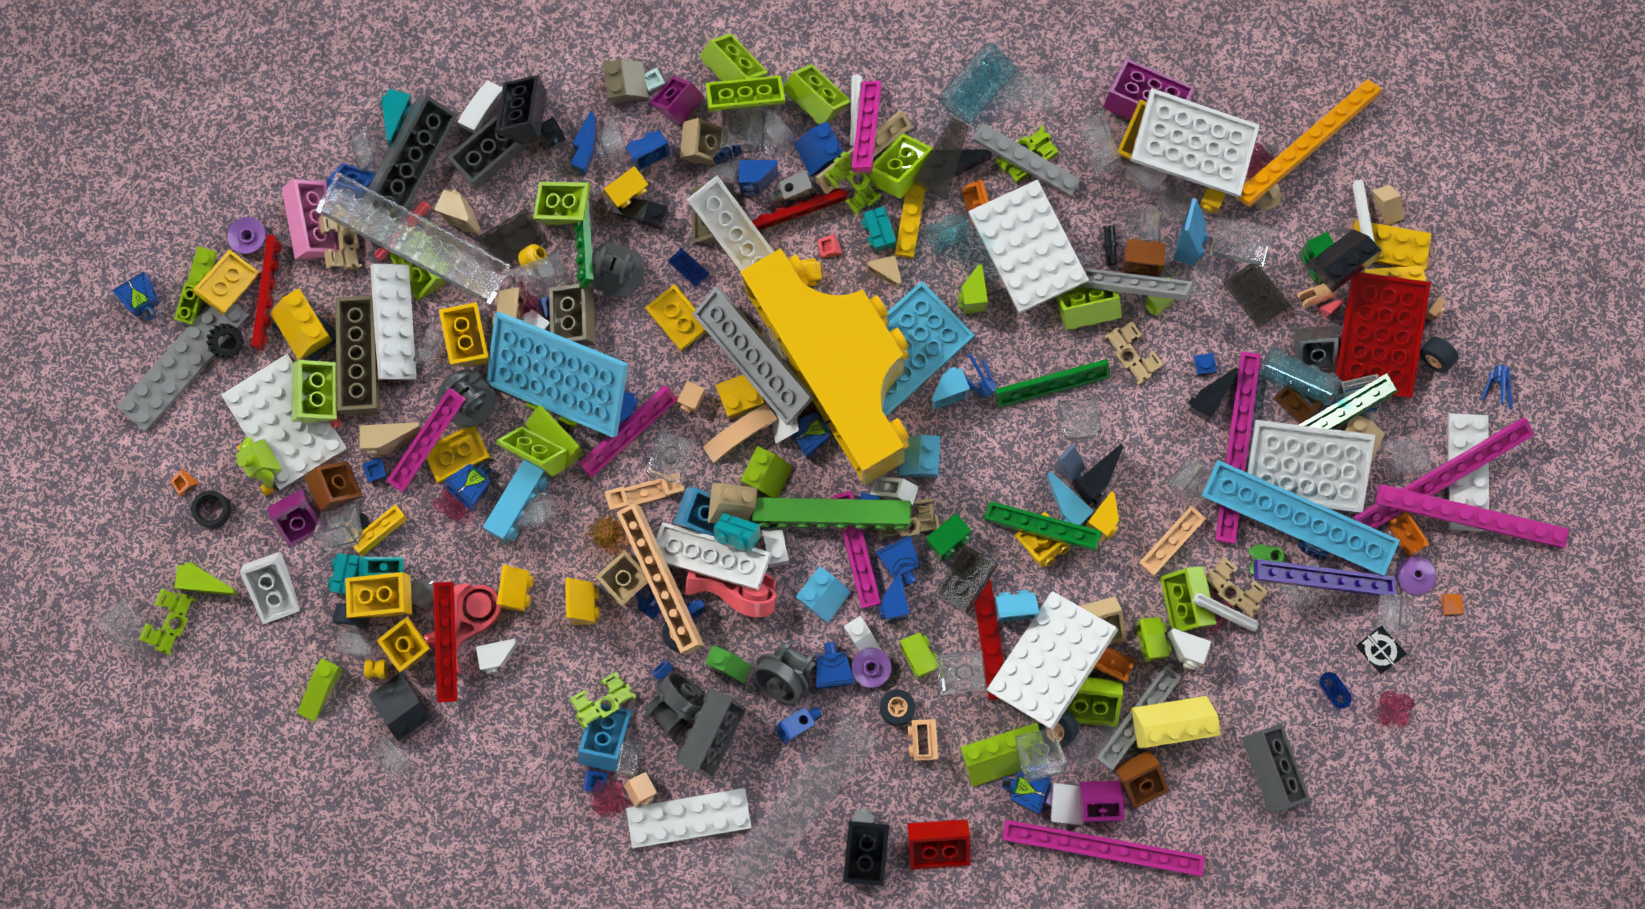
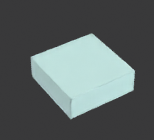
(654, 80)

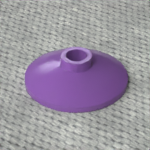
(243, 227)
(1407, 579)
(881, 669)

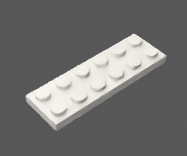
(729, 224)
(393, 322)
(1472, 489)
(707, 557)
(688, 818)

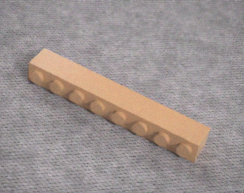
(660, 579)

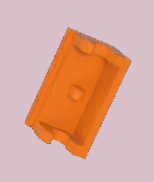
(974, 195)
(1408, 533)
(1115, 664)

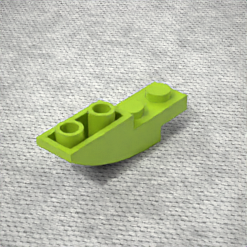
(189, 303)

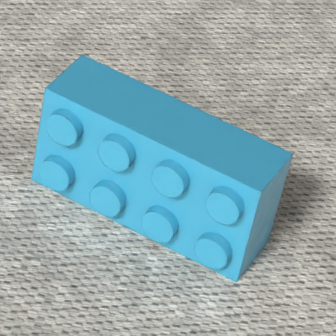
(523, 487)

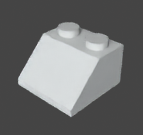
(1188, 648)

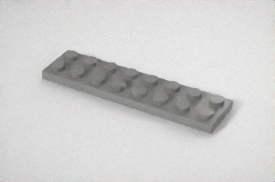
(753, 355)
(177, 367)

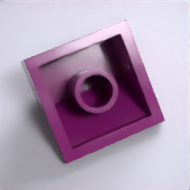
(677, 100)
(294, 517)

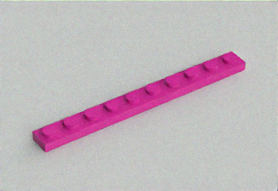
(1239, 436)
(1454, 469)
(1471, 516)
(1103, 847)

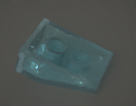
(947, 232)

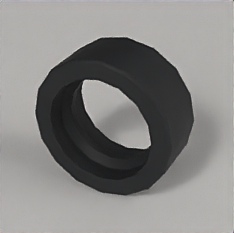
(200, 498)

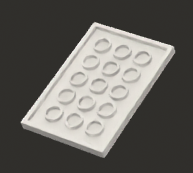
(1195, 142)
(1028, 246)
(265, 412)
(1313, 462)
(1052, 660)

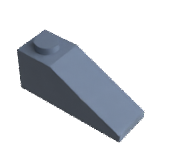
(1070, 465)

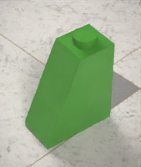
(727, 664)

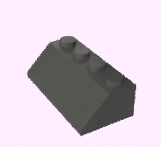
(1275, 769)

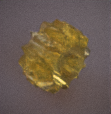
(612, 526)

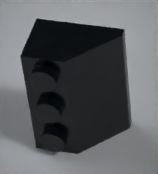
(1345, 259)

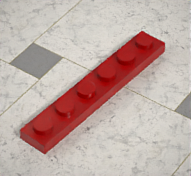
(800, 208)
(265, 300)
(989, 635)
(445, 641)

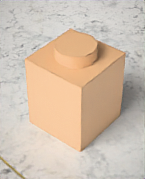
(691, 397)
(640, 790)

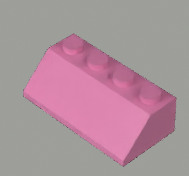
(301, 203)

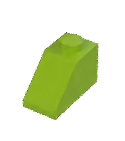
(1157, 305)

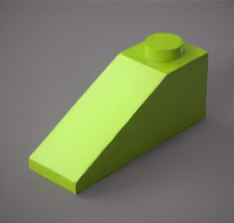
(195, 579)
(319, 689)

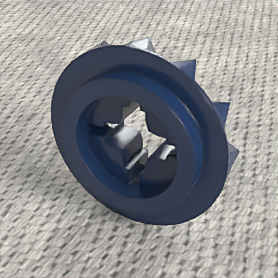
(727, 153)
(1312, 550)

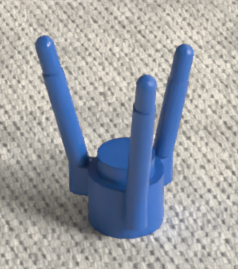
(1502, 377)
(987, 385)

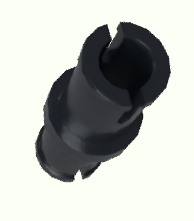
(1110, 245)

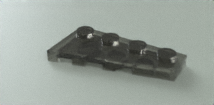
(940, 167)

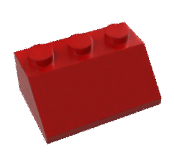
(939, 844)

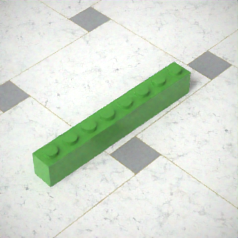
(833, 513)

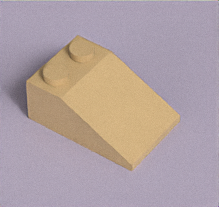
(386, 438)

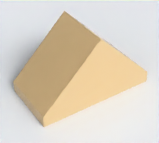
(1389, 204)
(886, 269)

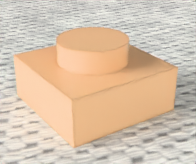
(1436, 309)

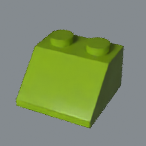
(973, 293)
(766, 473)
(1152, 639)
(918, 655)

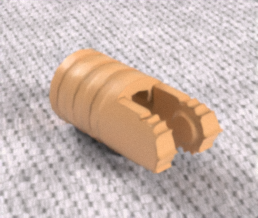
(1320, 294)

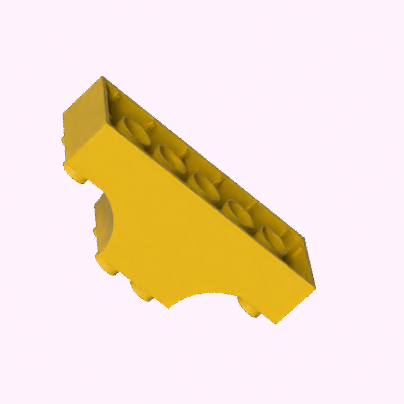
(839, 355)

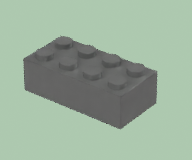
(484, 154)

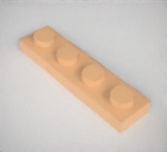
(1172, 540)

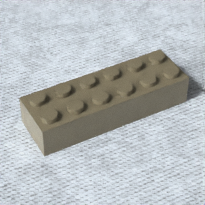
(356, 357)

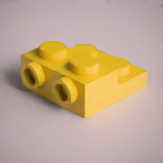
(1041, 549)

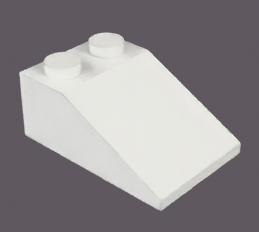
(270, 587)

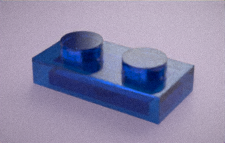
(688, 267)

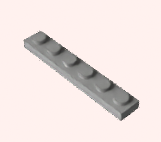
(1026, 160)
(1138, 284)
(1125, 733)

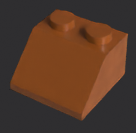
(1143, 257)
(332, 485)
(1142, 779)

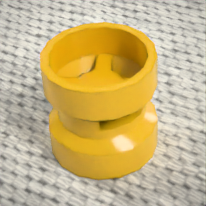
(375, 669)

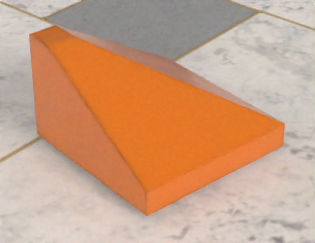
(183, 482)
(1452, 604)

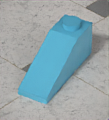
(1069, 504)

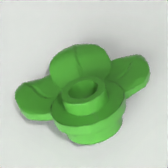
(1264, 553)

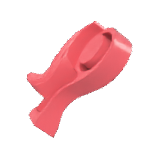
(742, 599)
(474, 613)

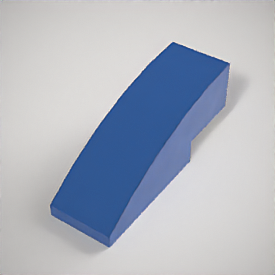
(585, 145)

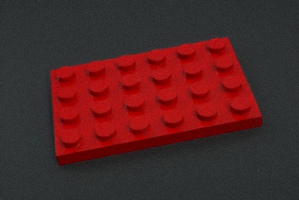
(1383, 329)

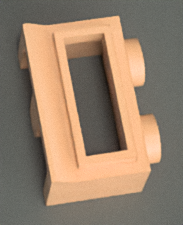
(932, 740)

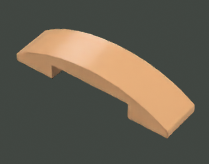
(739, 432)
(641, 493)

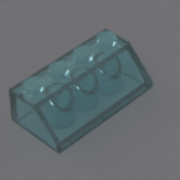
(977, 83)
(1300, 376)

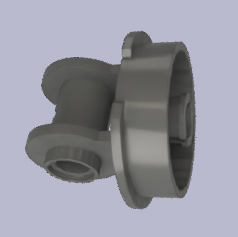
(616, 270)
(479, 397)
(784, 673)
(676, 702)

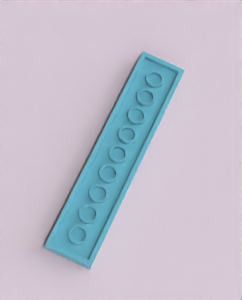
(1300, 518)

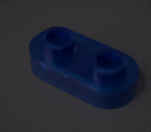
(1335, 690)

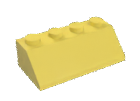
(1175, 722)

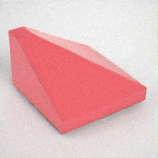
(829, 246)
(1328, 309)

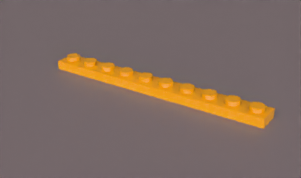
(1309, 142)

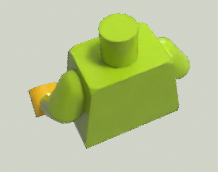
(258, 462)

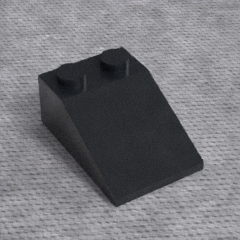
(1095, 481)
(401, 708)
(866, 853)

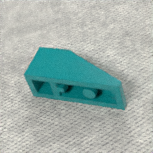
(395, 110)

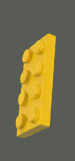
(1400, 245)

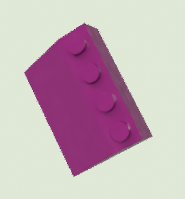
(1135, 83)

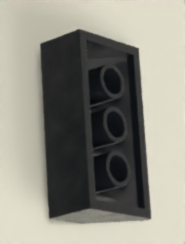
(521, 110)

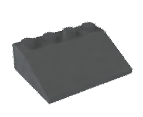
(711, 733)

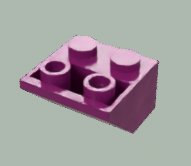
(1101, 801)

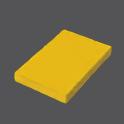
(226, 282)
(675, 317)
(456, 452)

